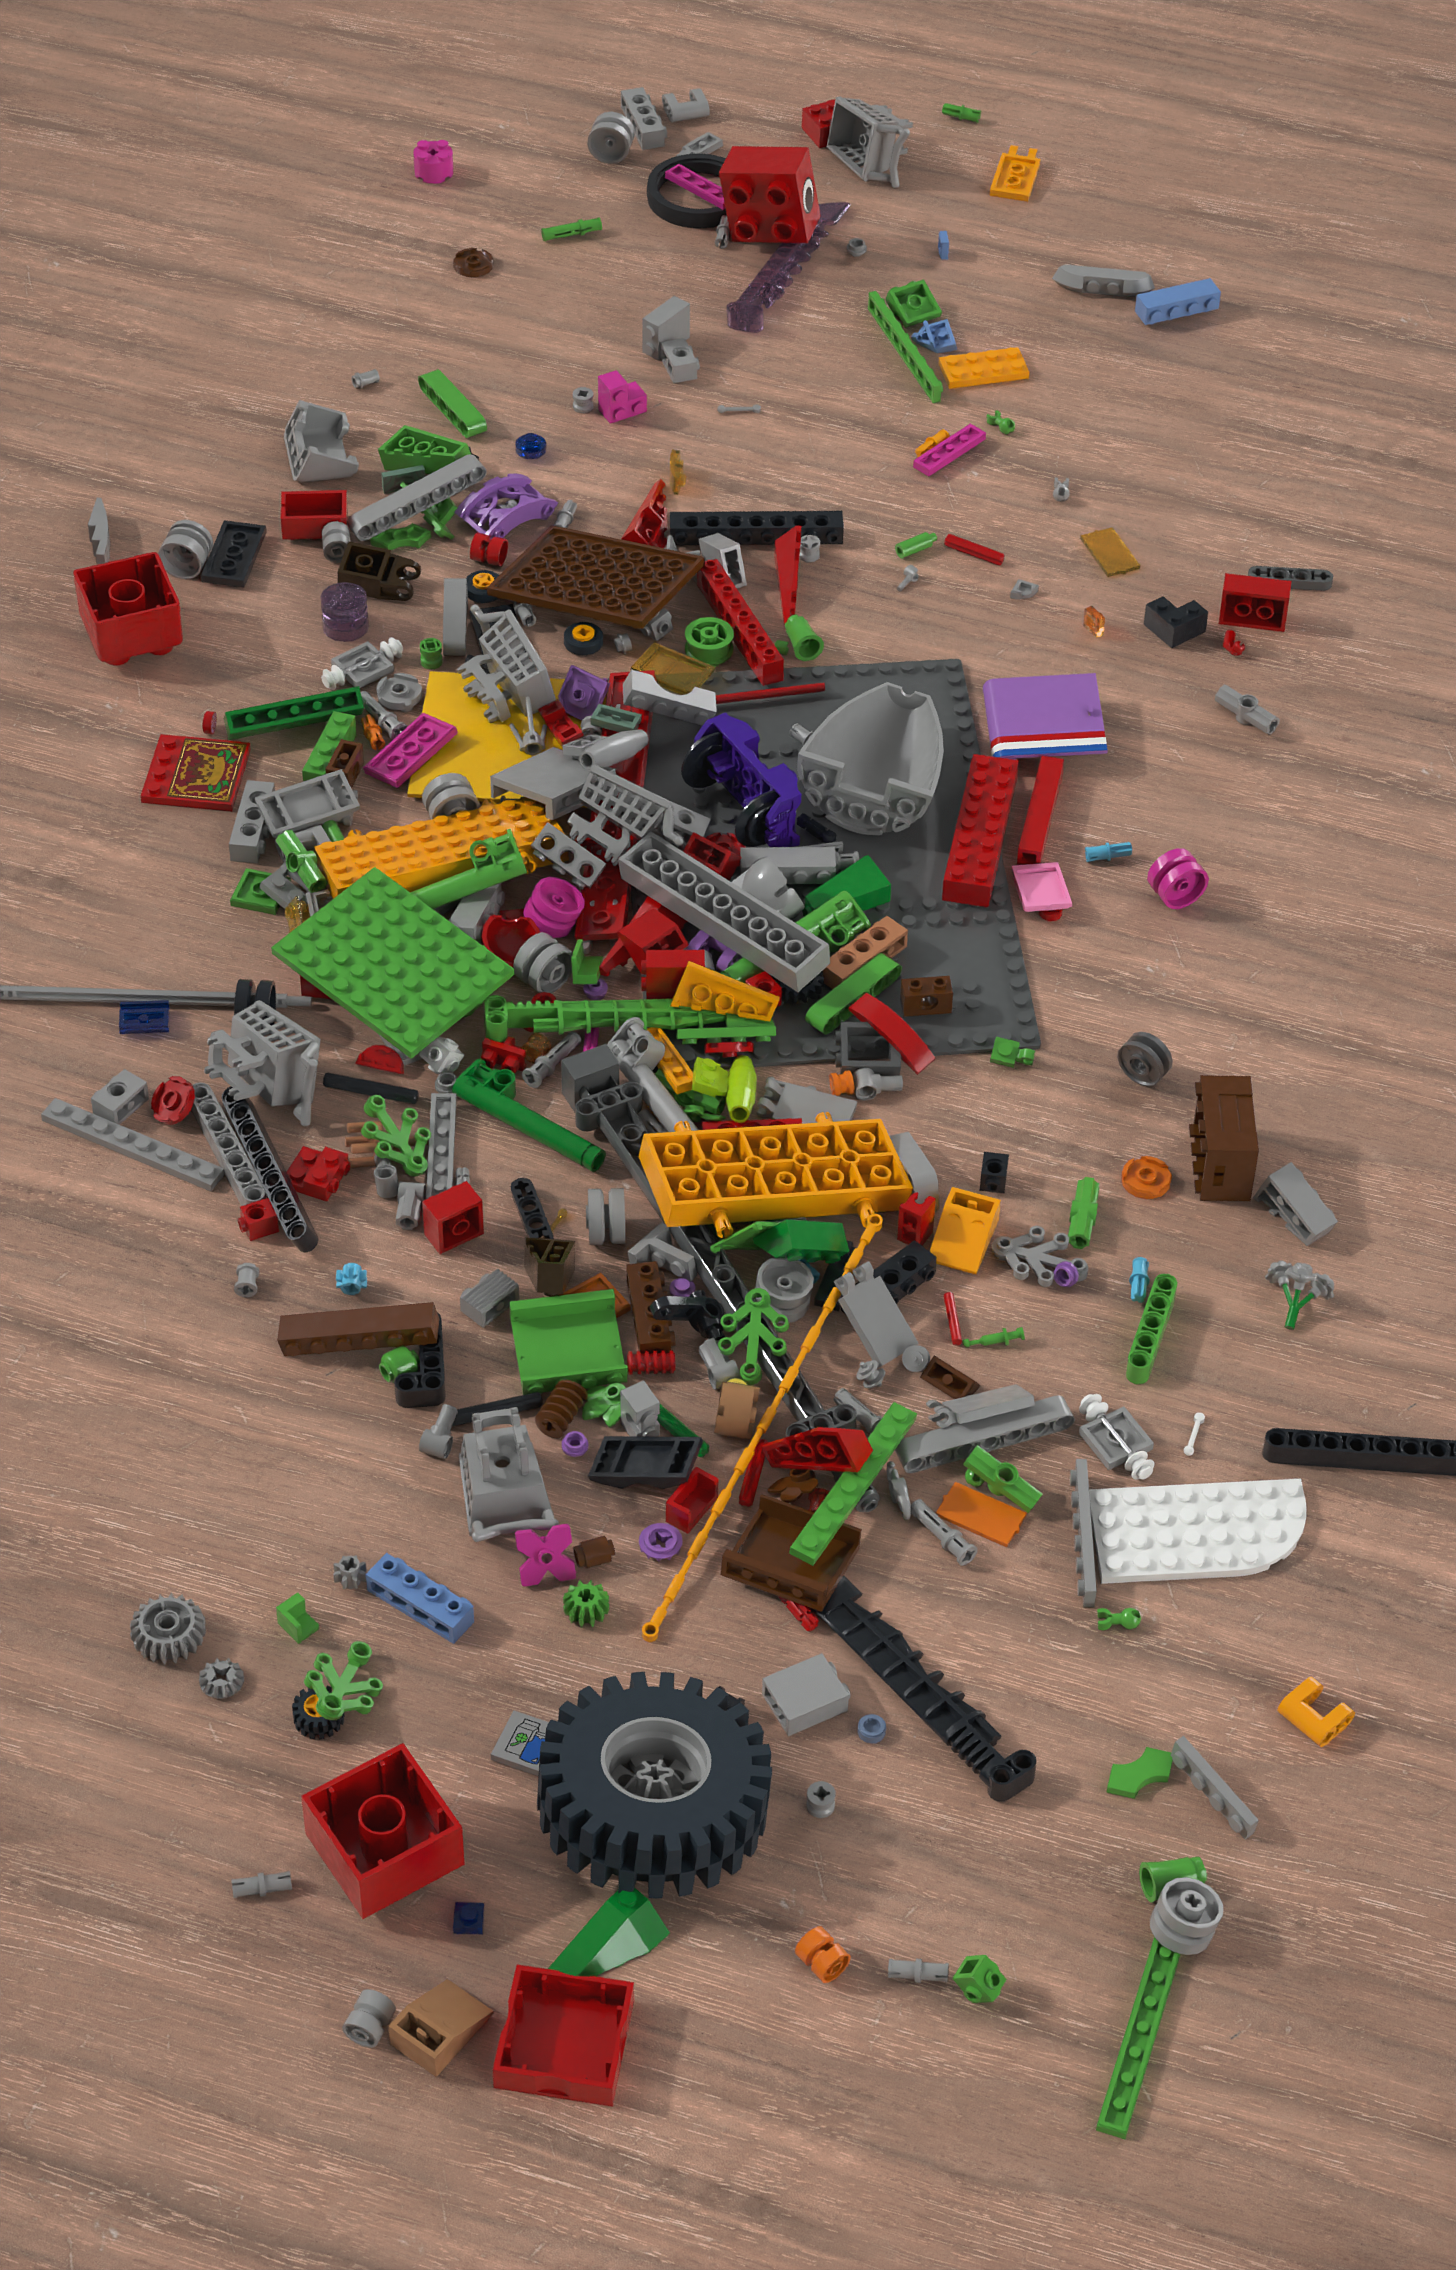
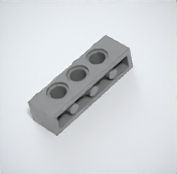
(642, 114)
(685, 821)
(250, 828)

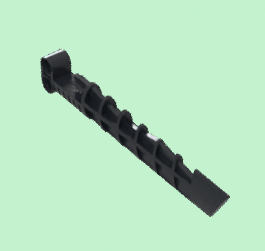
(942, 1711)

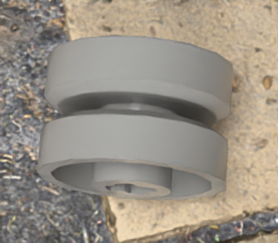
(611, 137)
(449, 795)
(543, 963)
(606, 1216)
(788, 1286)
(1186, 1916)

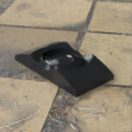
(645, 1460)

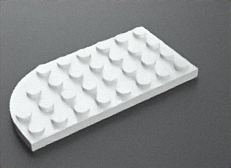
(1195, 1529)

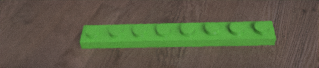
(904, 347)
(852, 1486)

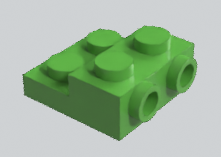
(913, 303)

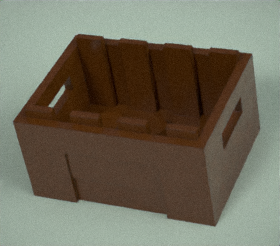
(1224, 1138)

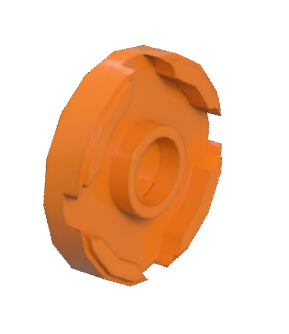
(1146, 1177)

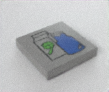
(521, 1743)

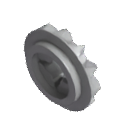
(221, 1688)

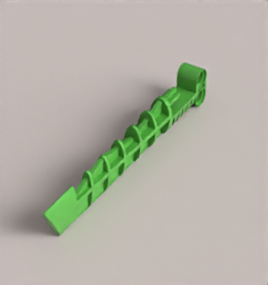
(586, 1014)

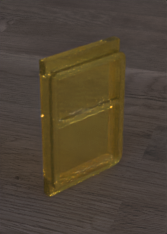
(674, 669)

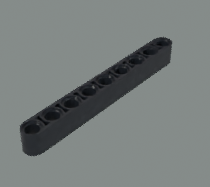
(271, 1172)
(1360, 1451)

